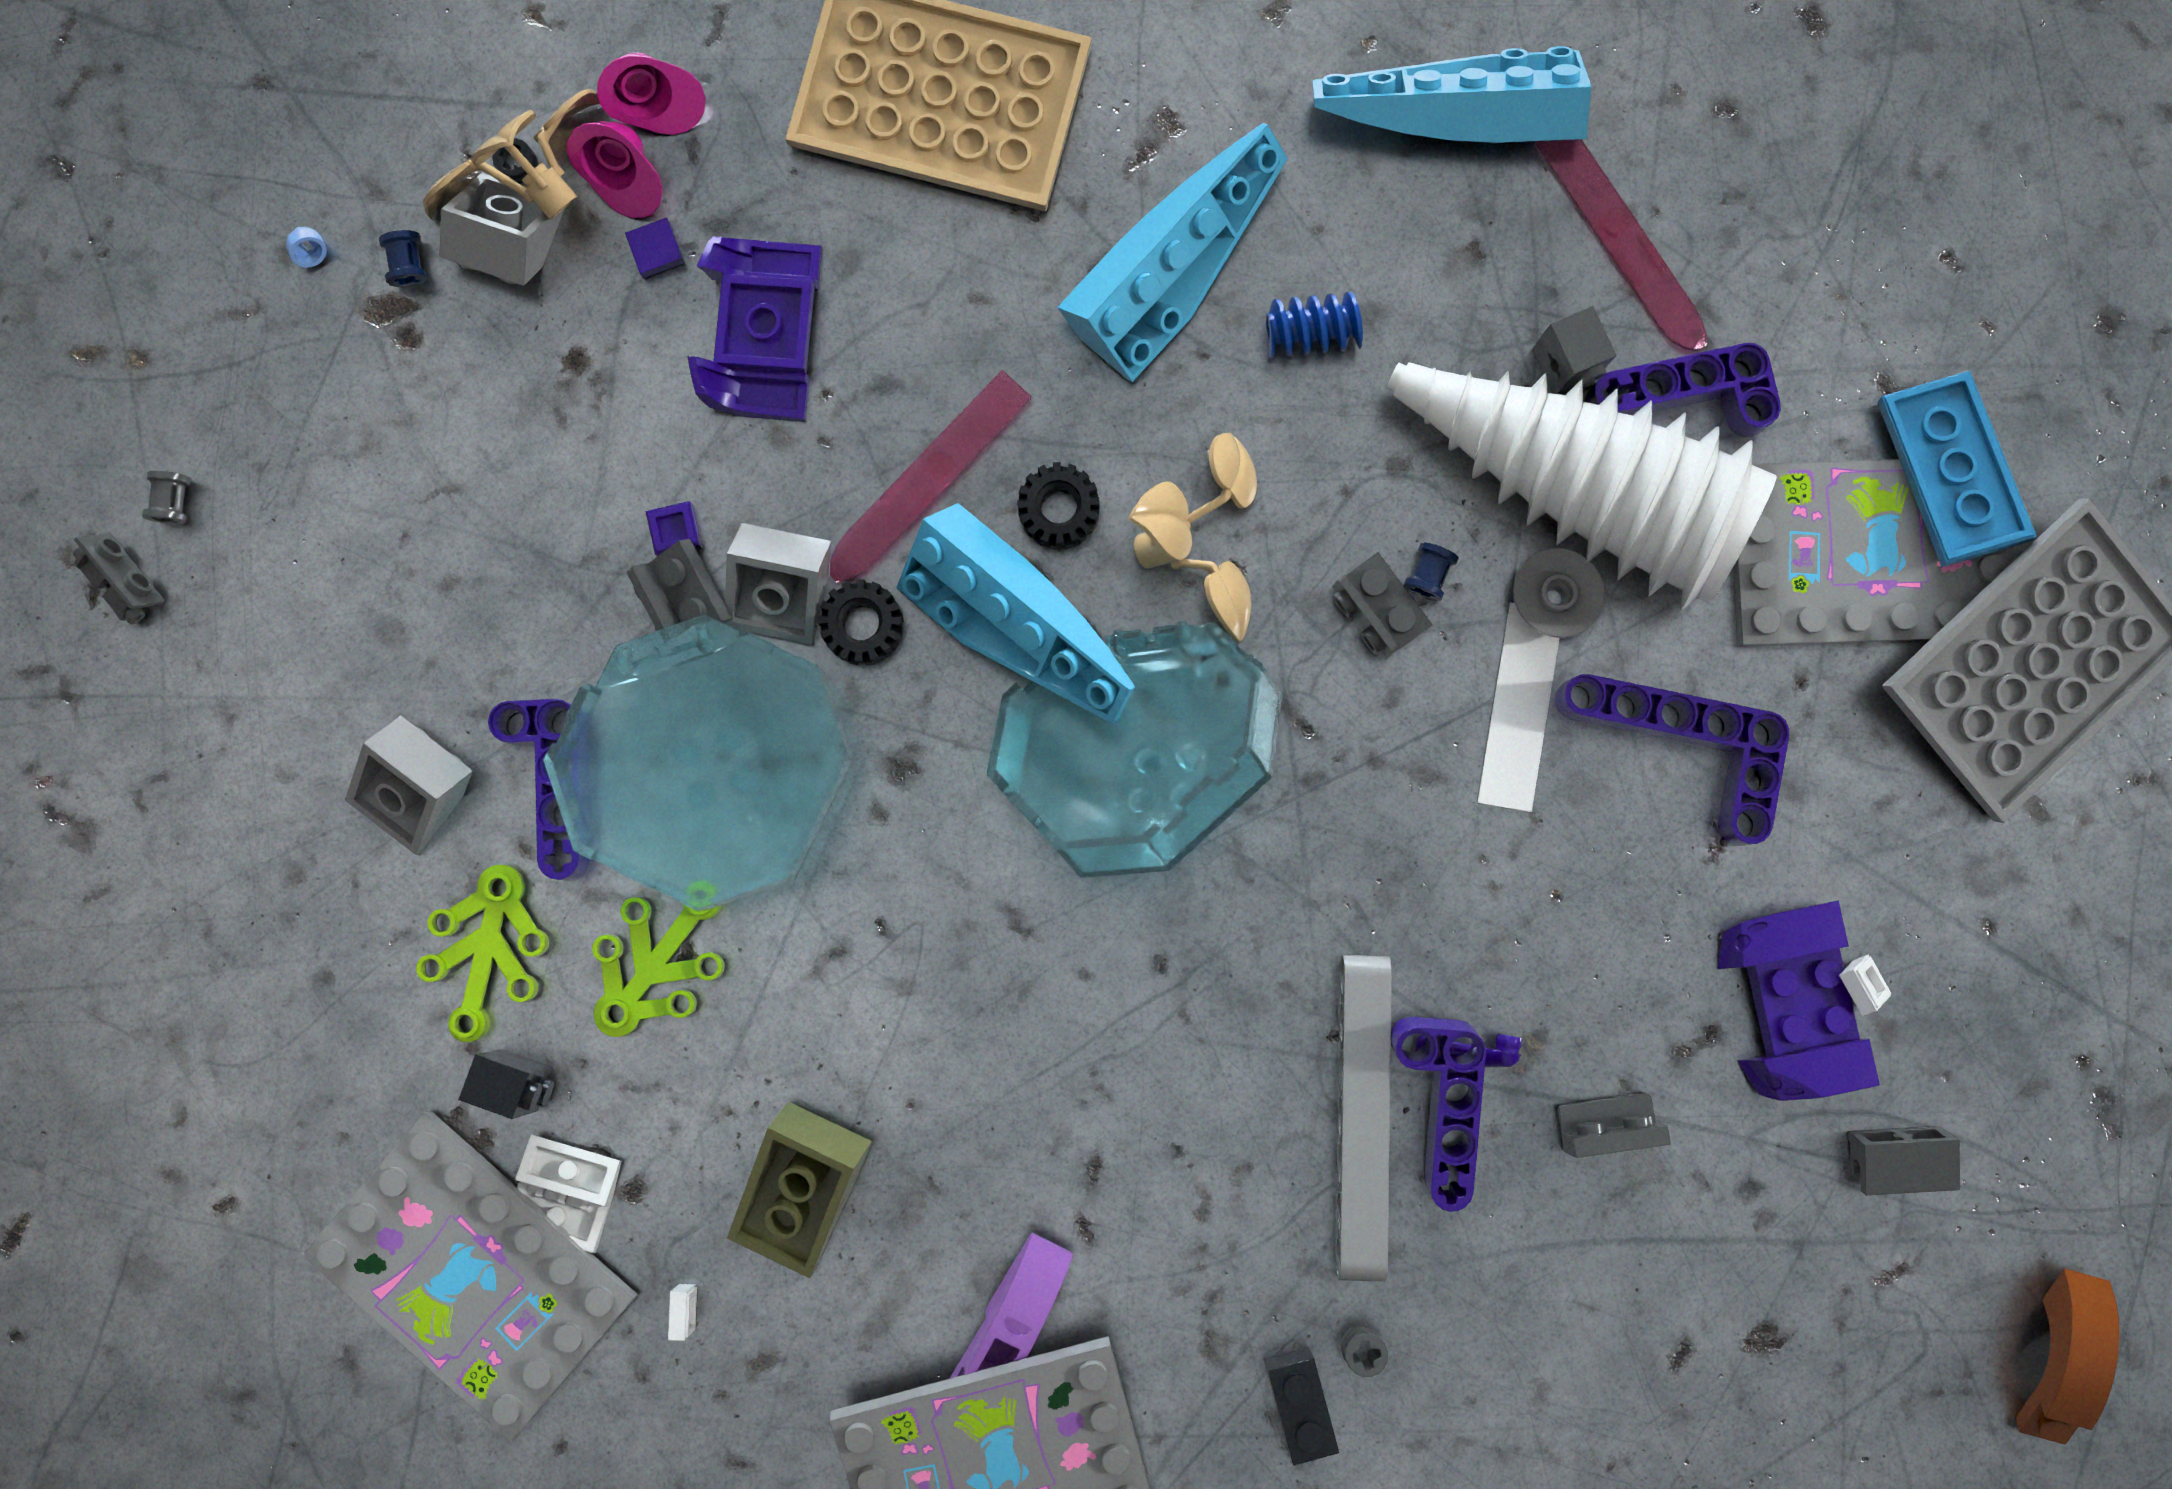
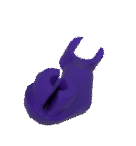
(1504, 1055)

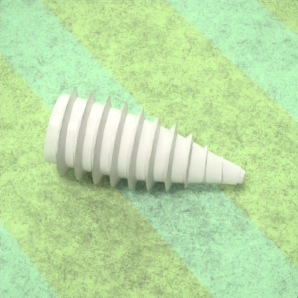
(1602, 473)

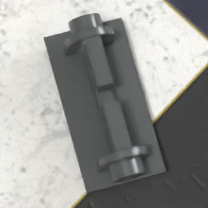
(105, 561)

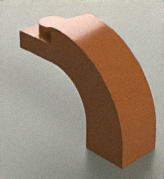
(2080, 1358)

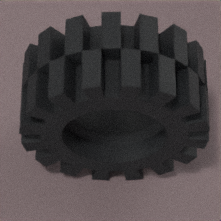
(1052, 479)
(841, 603)

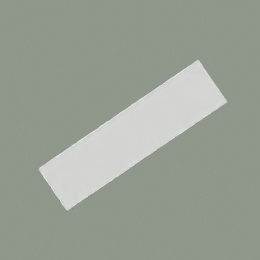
(1518, 716)

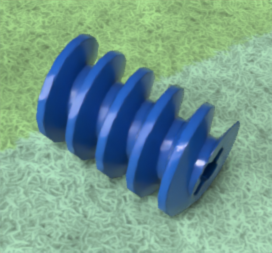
(1313, 323)

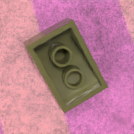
(798, 1188)

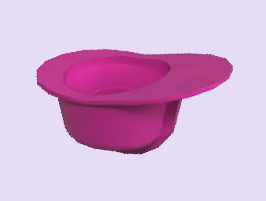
(651, 94)
(615, 166)

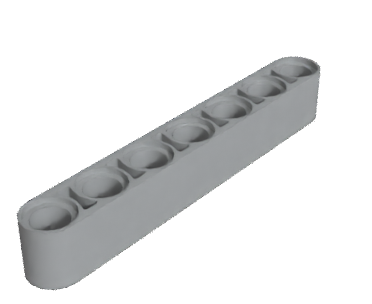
(1363, 1118)

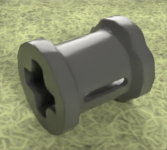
(166, 497)
(1377, 1355)

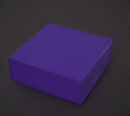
(654, 247)
(672, 524)

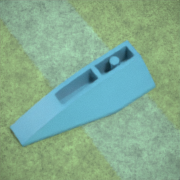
(1470, 98)
(1172, 256)
(1010, 612)

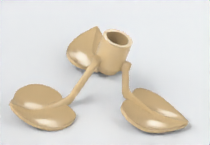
(543, 184)
(1168, 539)

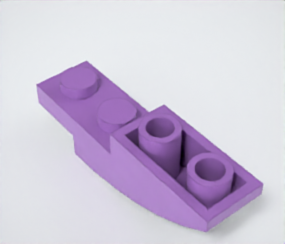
(1018, 1307)

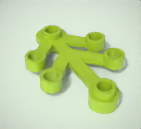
(487, 945)
(650, 968)

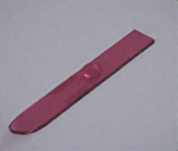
(1625, 242)
(927, 477)

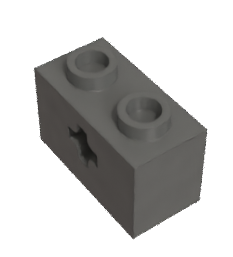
(1574, 351)

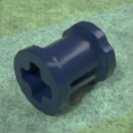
(403, 258)
(1431, 571)

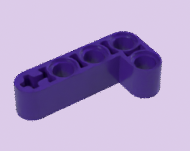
(1680, 390)
(538, 732)
(1444, 1113)

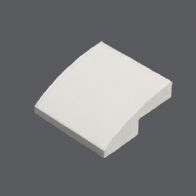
(570, 1187)

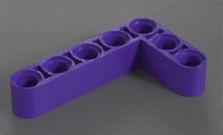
(1694, 729)

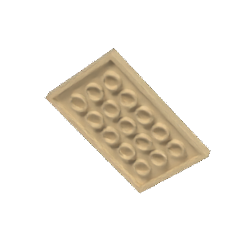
(941, 95)

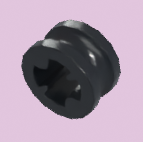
(518, 173)

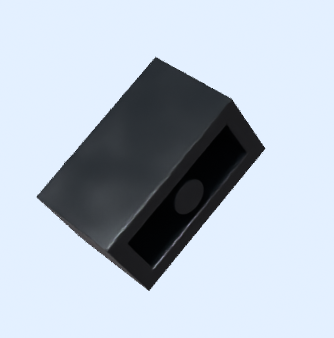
(507, 1084)
(1301, 1406)

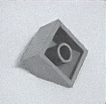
(496, 231)
(776, 582)
(407, 783)

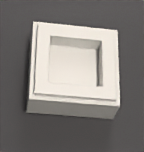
(1865, 985)
(682, 1312)

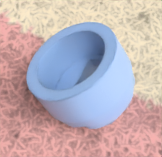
(299, 253)

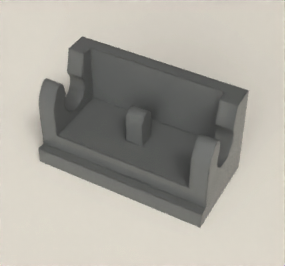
(1905, 1160)

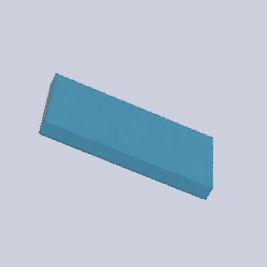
(1956, 469)

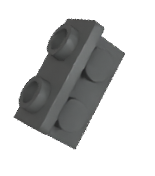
(677, 587)
(1380, 606)
(1611, 1126)

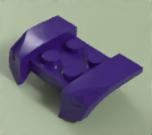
(759, 328)
(1800, 1004)

